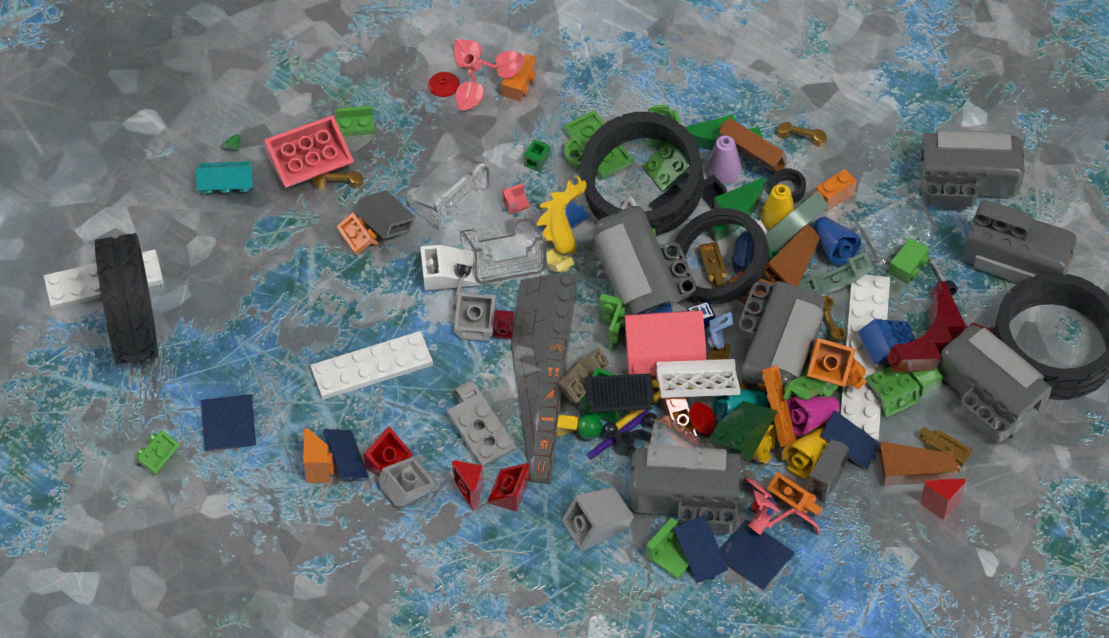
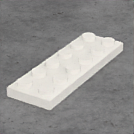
(83, 285)
(371, 365)

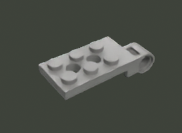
(475, 409)

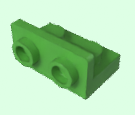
(355, 120)
(803, 387)
(157, 452)

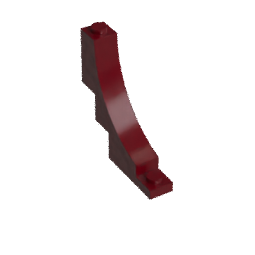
(925, 351)

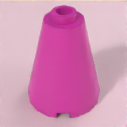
(810, 413)

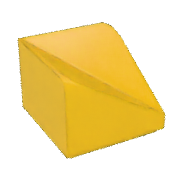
(566, 424)

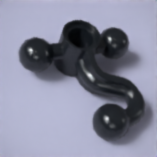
(611, 430)

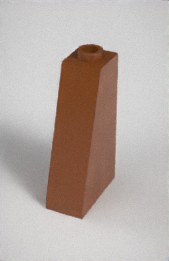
(754, 146)
(793, 258)
(914, 465)

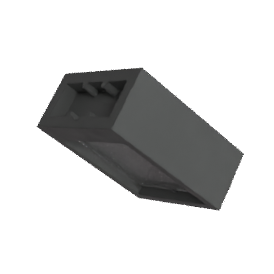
(828, 470)

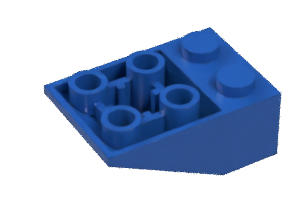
(881, 336)

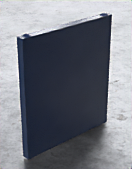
(228, 422)
(755, 555)

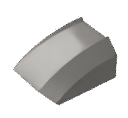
(474, 316)
(406, 481)

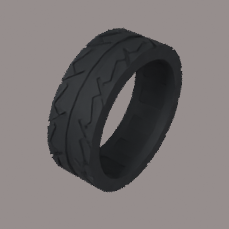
(640, 126)
(1068, 292)
(126, 298)

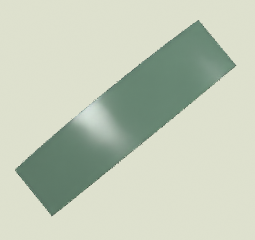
(796, 221)
(840, 277)

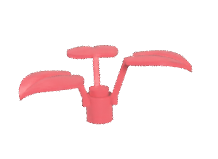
(467, 56)
(761, 519)

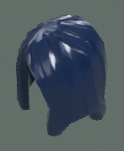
(742, 251)

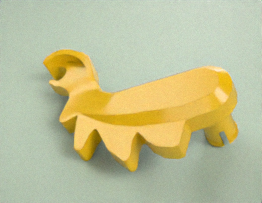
(555, 218)

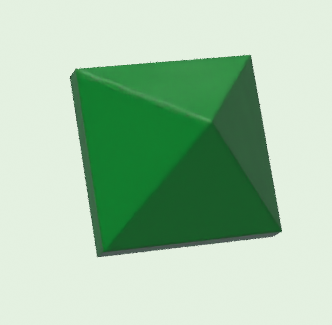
(231, 143)

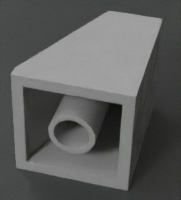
(596, 517)

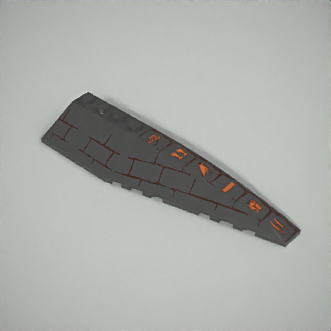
(540, 362)

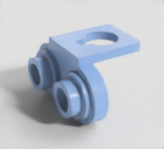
(715, 330)

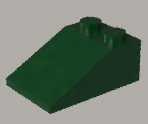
(743, 429)

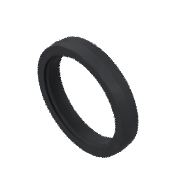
(750, 276)

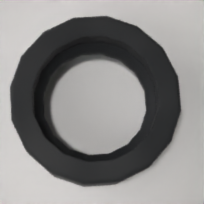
(792, 175)

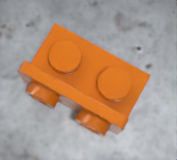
(357, 233)

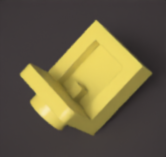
(558, 261)

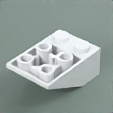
(440, 265)

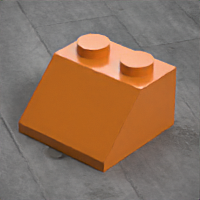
(830, 362)
(316, 459)

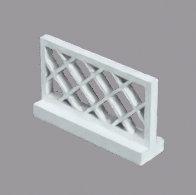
(703, 371)

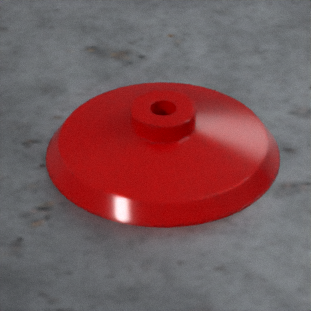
(443, 84)
(702, 418)

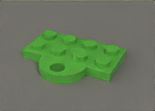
(580, 132)

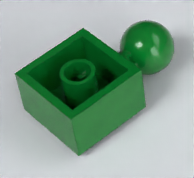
(590, 425)

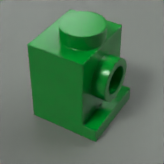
(536, 155)

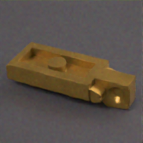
(713, 263)
(944, 443)

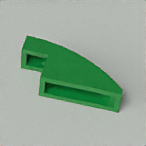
(708, 132)
(743, 199)

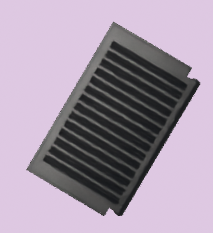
(619, 392)

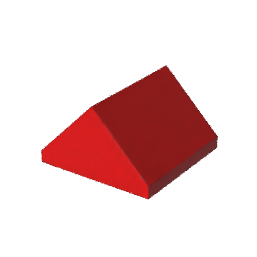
(385, 452)
(469, 481)
(510, 487)
(942, 495)

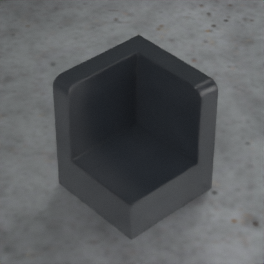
(712, 188)

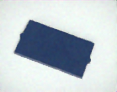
(861, 445)
(345, 454)
(701, 548)

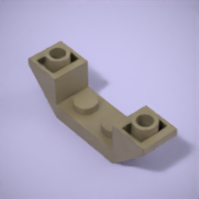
(574, 379)

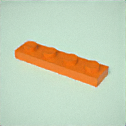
(775, 395)

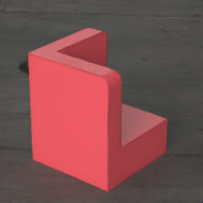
(515, 199)

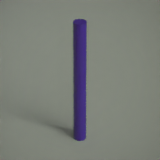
(609, 441)

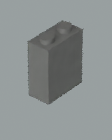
(385, 214)

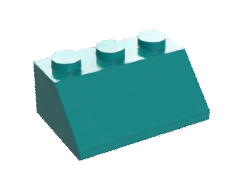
(225, 176)

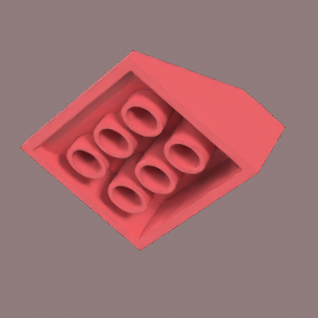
(308, 151)
(663, 339)

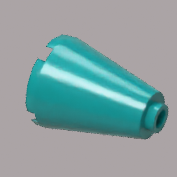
(725, 404)

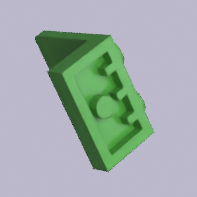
(667, 166)
(612, 312)
(895, 390)
(667, 551)

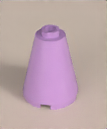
(724, 161)

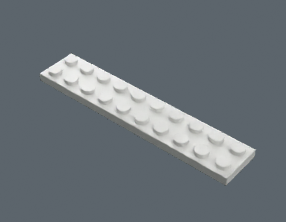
(867, 302)

